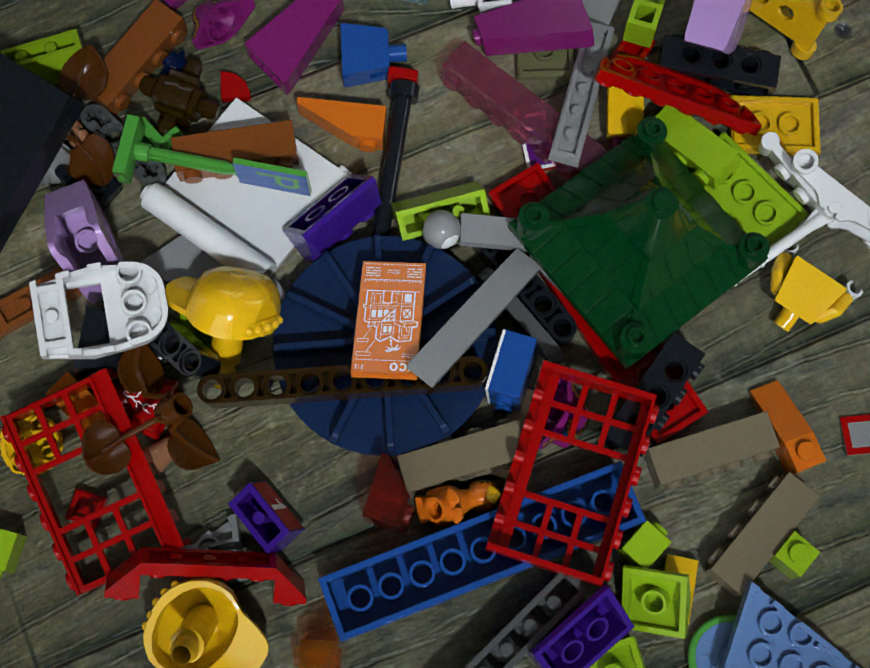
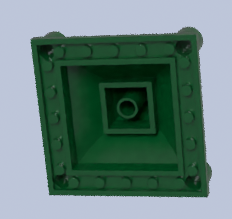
(637, 243)

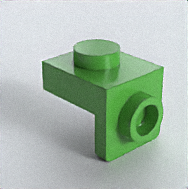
(152, 136)

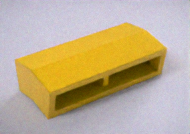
(622, 113)

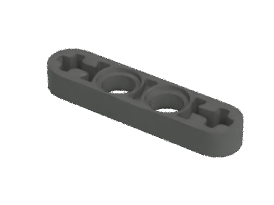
(112, 125)
(527, 324)

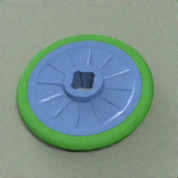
(710, 642)

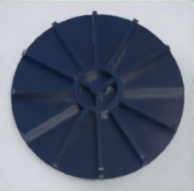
(320, 332)

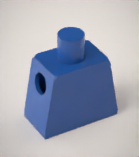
(367, 54)

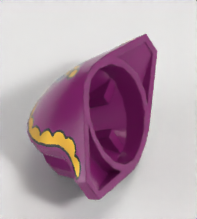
(219, 21)
(559, 420)

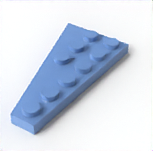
(773, 638)

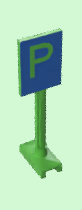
(247, 171)

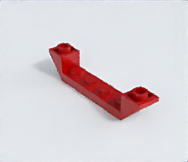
(224, 565)

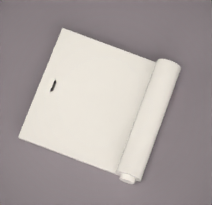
(239, 220)

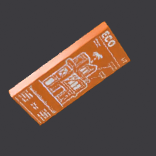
(388, 319)

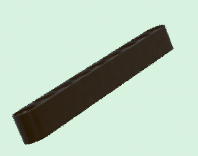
(326, 390)

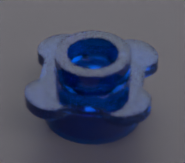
(174, 61)

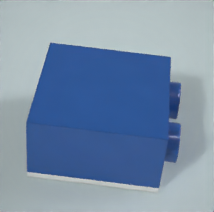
(511, 371)

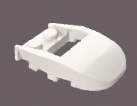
(132, 303)

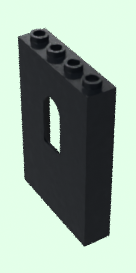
(32, 130)

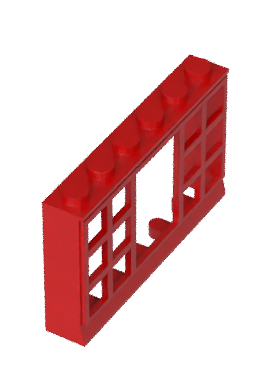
(524, 460)
(147, 486)

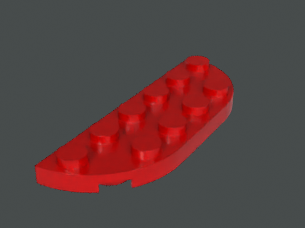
(676, 90)

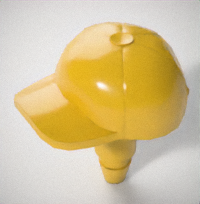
(229, 306)
(202, 627)

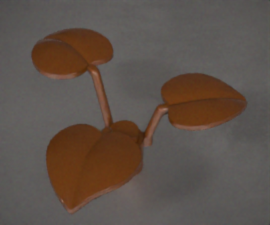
(87, 77)
(188, 447)

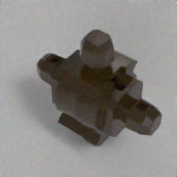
(180, 97)

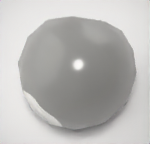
(441, 229)

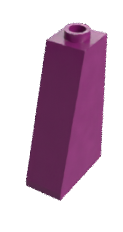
(534, 27)
(292, 40)

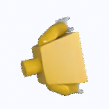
(806, 291)

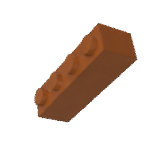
(140, 54)
(262, 143)

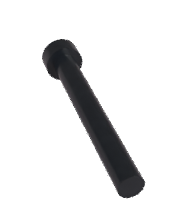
(403, 94)

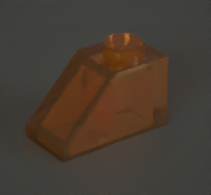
(318, 654)

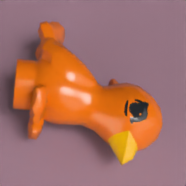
(449, 504)

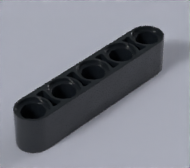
(536, 293)
(185, 350)

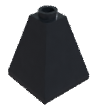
(93, 333)

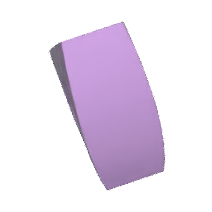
(717, 24)
(79, 232)

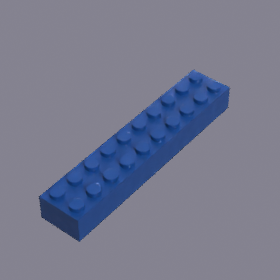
(456, 557)

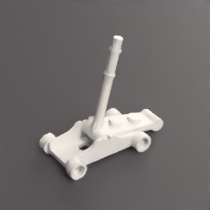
(825, 197)

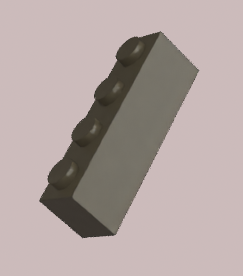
(710, 450)
(461, 458)
(761, 533)

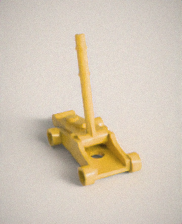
(805, 24)

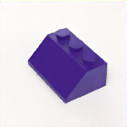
(334, 216)
(584, 633)

